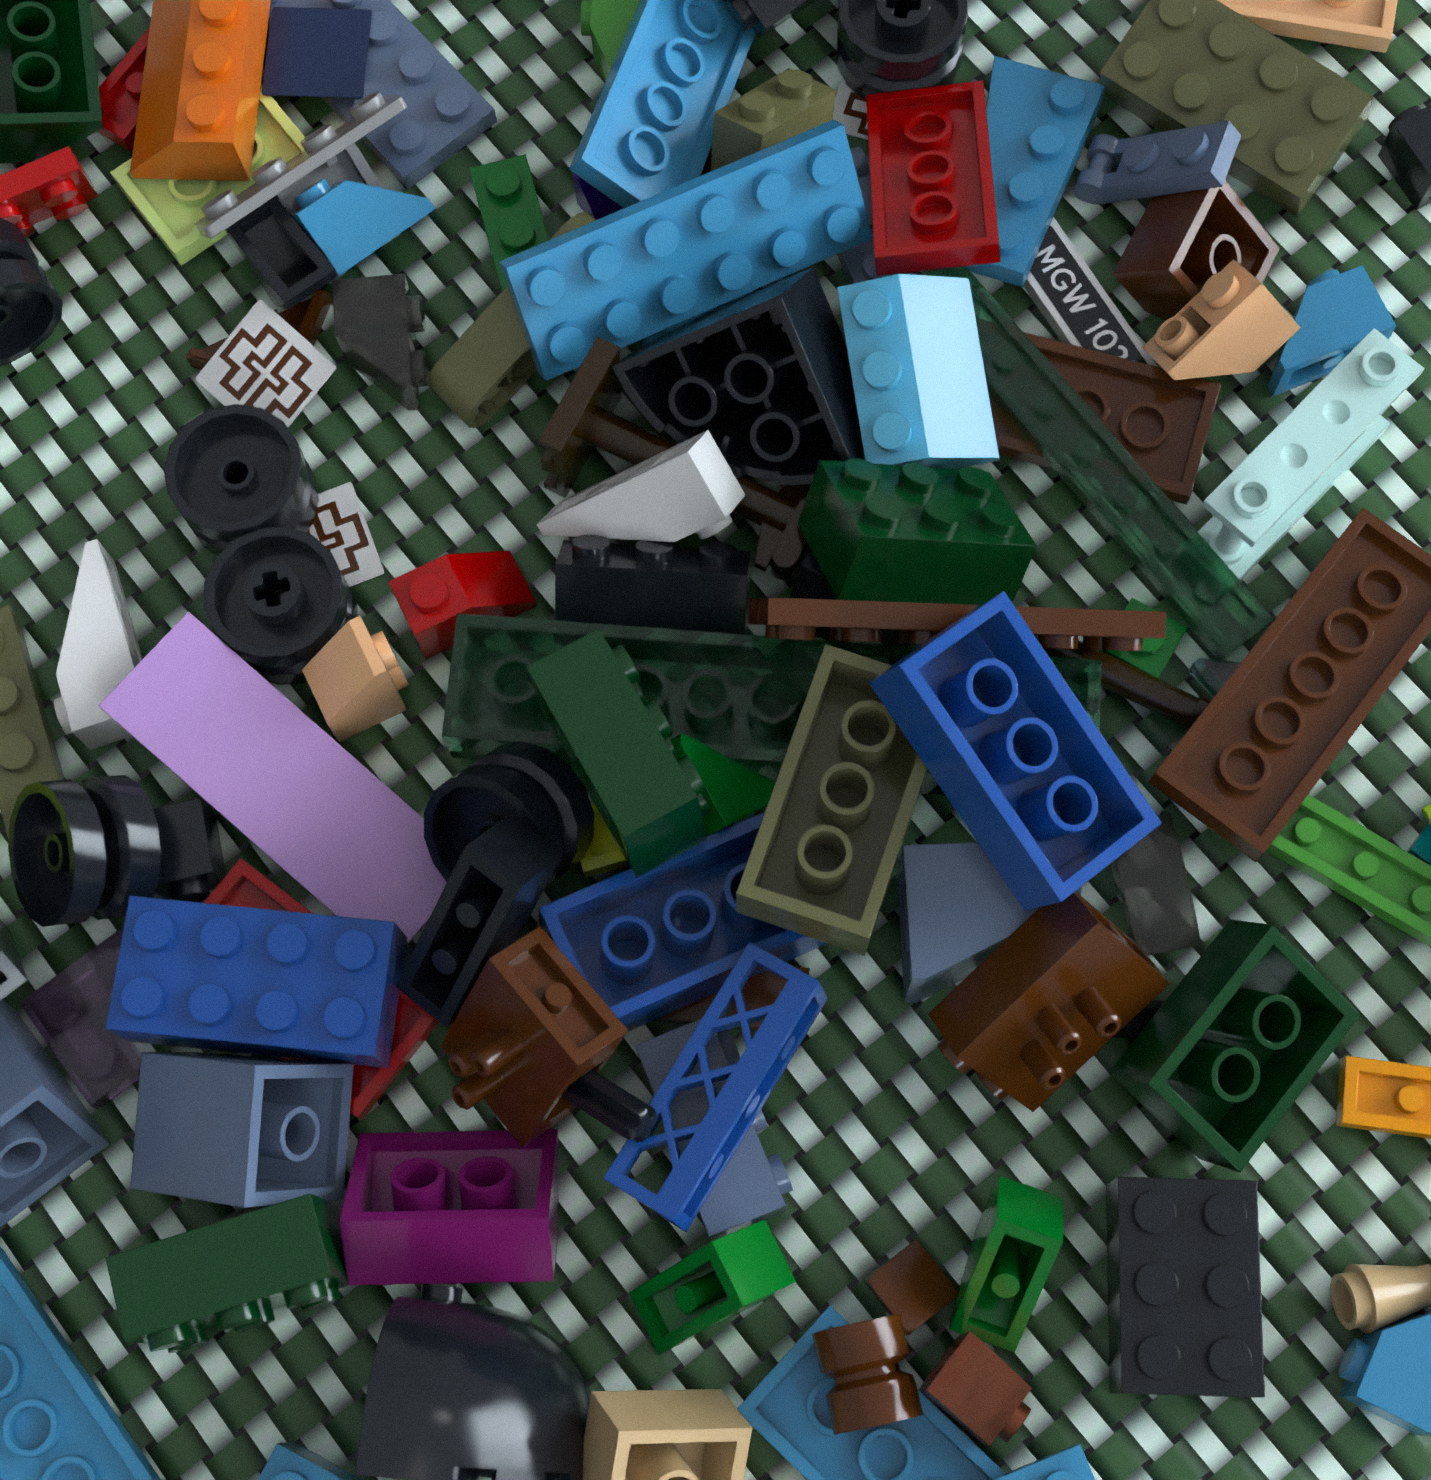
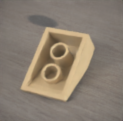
(665, 1436)

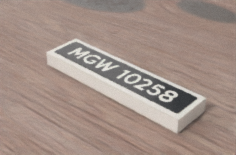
(1077, 302)

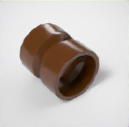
(867, 1374)

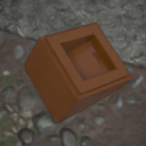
(911, 1286)

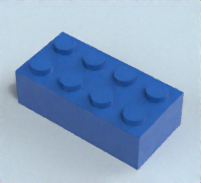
(1016, 753)
(669, 933)
(257, 981)

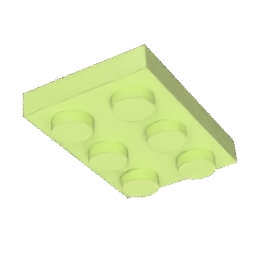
(175, 205)

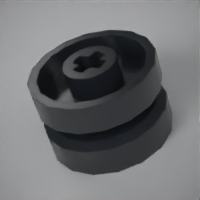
(899, 43)
(27, 297)
(239, 474)
(277, 600)
(514, 781)
(83, 848)

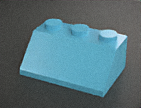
(918, 371)

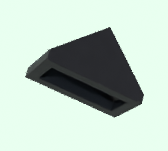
(280, 254)

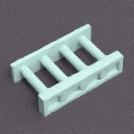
(1306, 453)

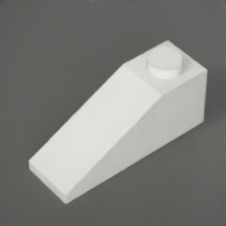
(656, 499)
(95, 650)

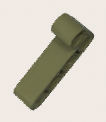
(489, 357)

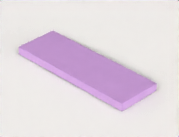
(278, 778)

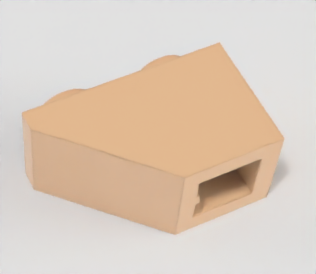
(1222, 329)
(356, 680)

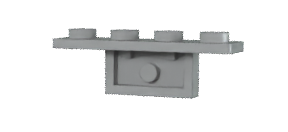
(325, 155)

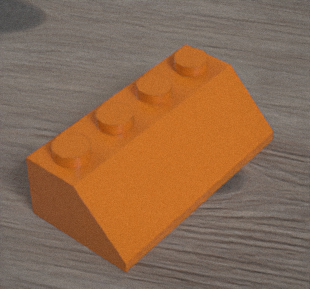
(200, 90)

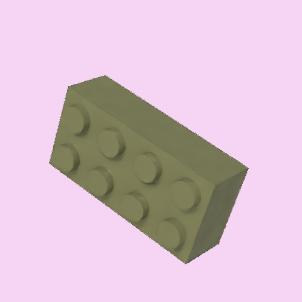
(1211, 65)
(834, 811)

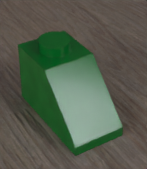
(1008, 1263)
(712, 1286)

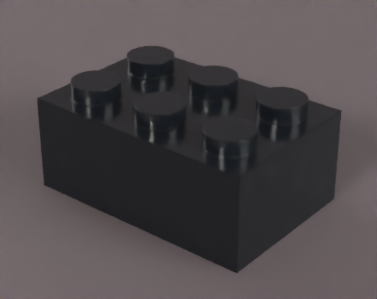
(1184, 1287)

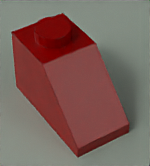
(462, 585)

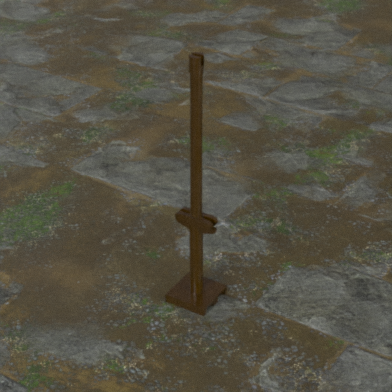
(588, 420)

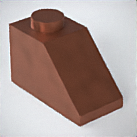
(978, 1390)

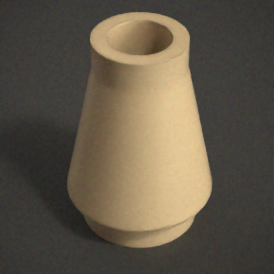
(1379, 1294)

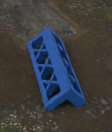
(740, 1098)

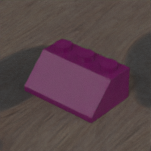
(451, 1208)

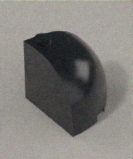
(758, 376)
(470, 1396)

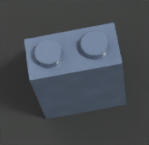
(950, 914)
(41, 1120)
(241, 1128)

